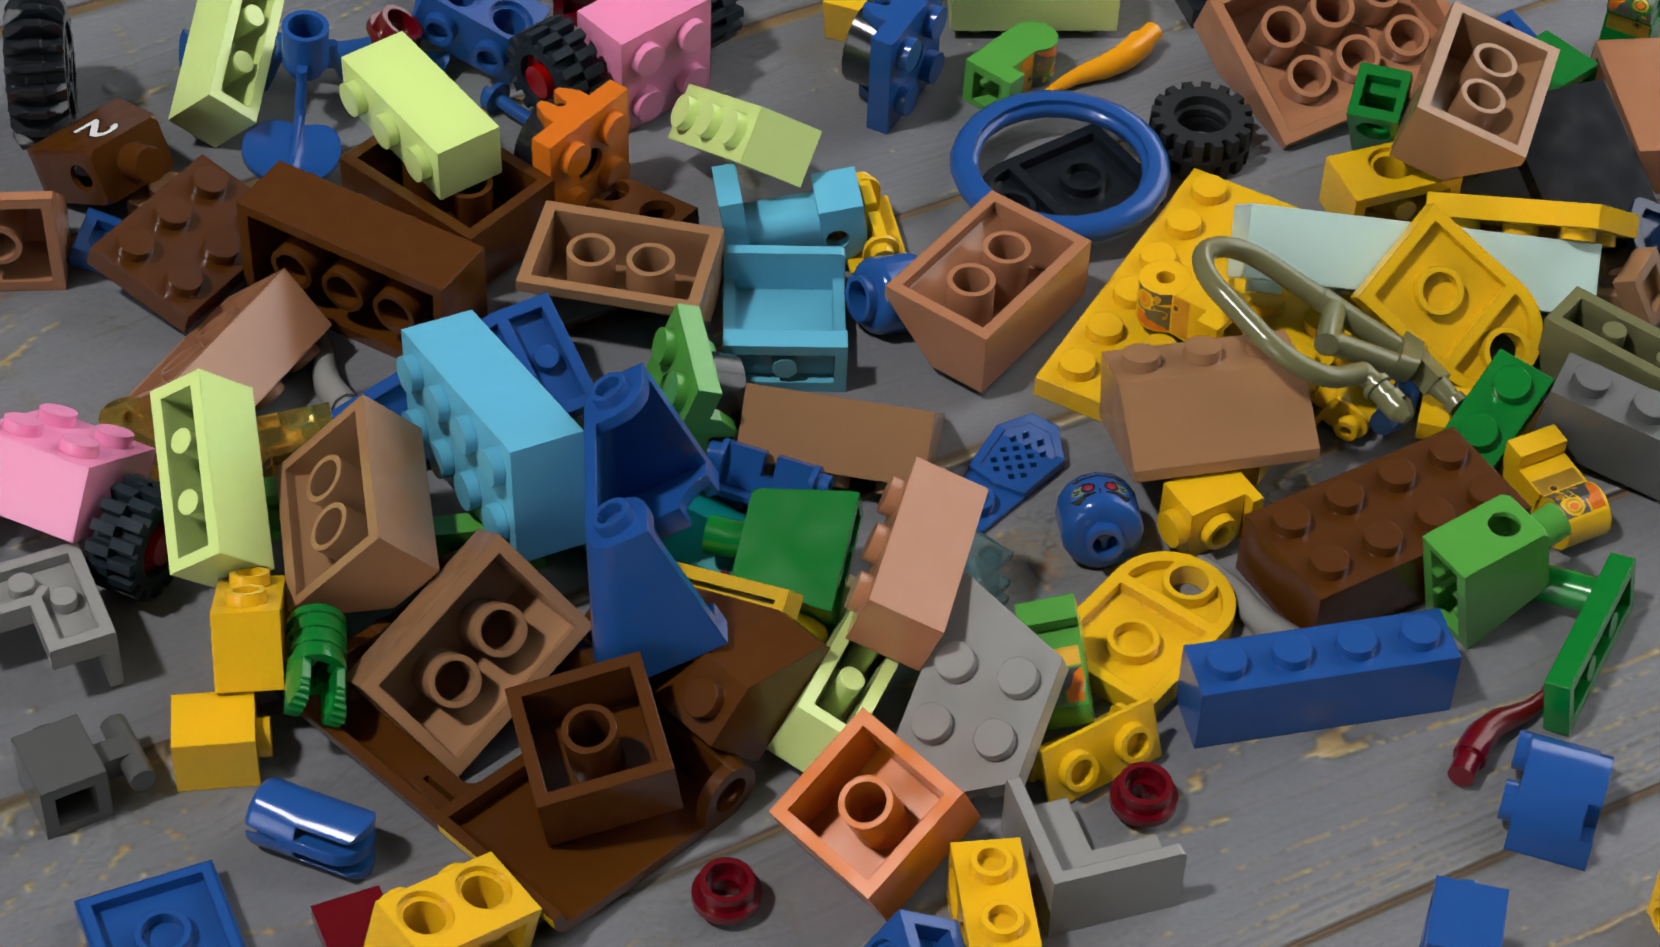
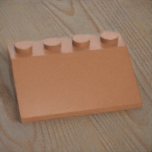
(1304, 55)

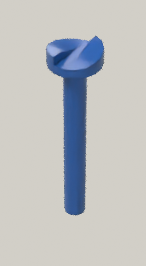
(498, 98)

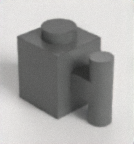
(69, 775)

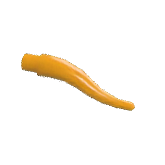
(1115, 61)

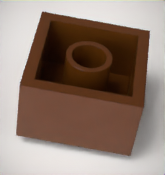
(594, 748)

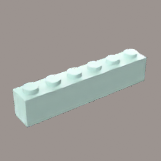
(1345, 248)

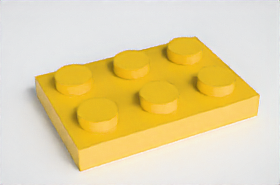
(1538, 217)

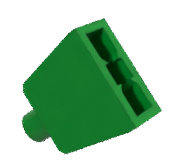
(795, 543)

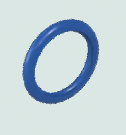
(1080, 107)

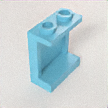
(787, 315)

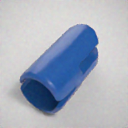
(313, 828)

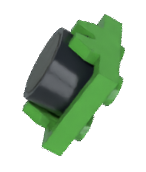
(696, 379)

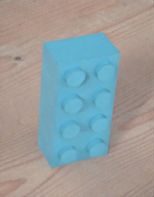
(495, 434)

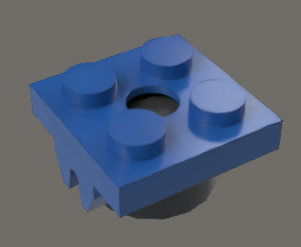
(894, 56)

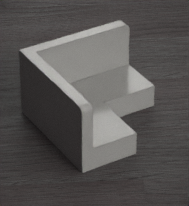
(64, 604)
(1083, 885)

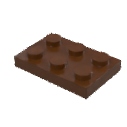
(178, 246)

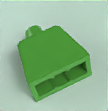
(1489, 564)

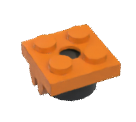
(579, 141)

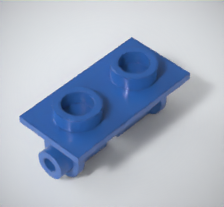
(743, 468)

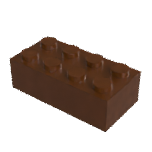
(357, 257)
(1357, 538)

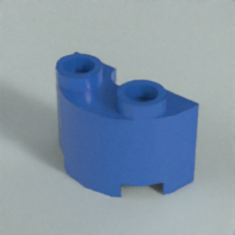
(1557, 800)

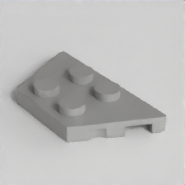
(983, 696)

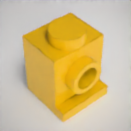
(1205, 510)

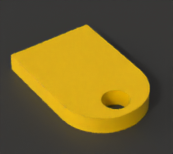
(1450, 297)
(1141, 623)

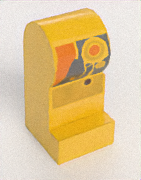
(1176, 303)
(1543, 474)

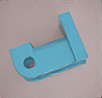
(797, 217)

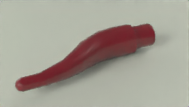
(1481, 736)

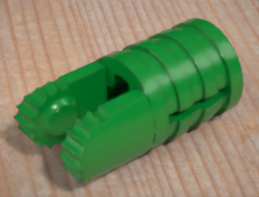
(316, 661)

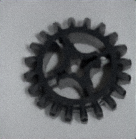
(39, 69)

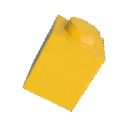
(218, 740)

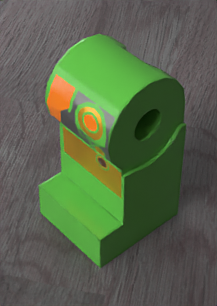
(1011, 64)
(1060, 626)

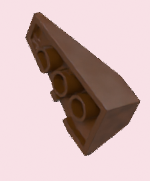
(747, 687)

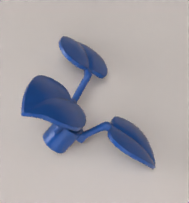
(305, 54)

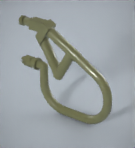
(1373, 353)

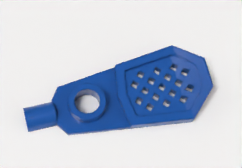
(1015, 464)

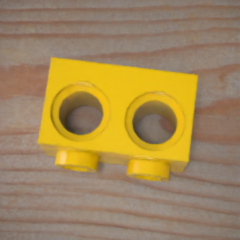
(249, 631)
(991, 894)
(458, 907)

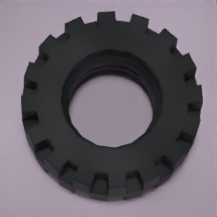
(1208, 110)

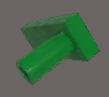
(1603, 609)

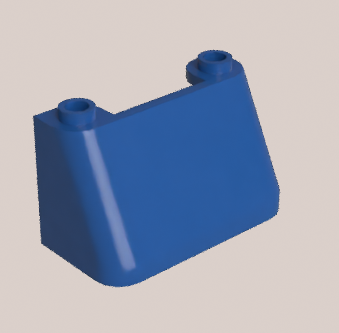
(637, 492)

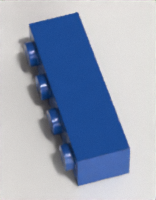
(1317, 677)

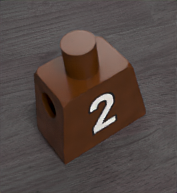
(113, 154)

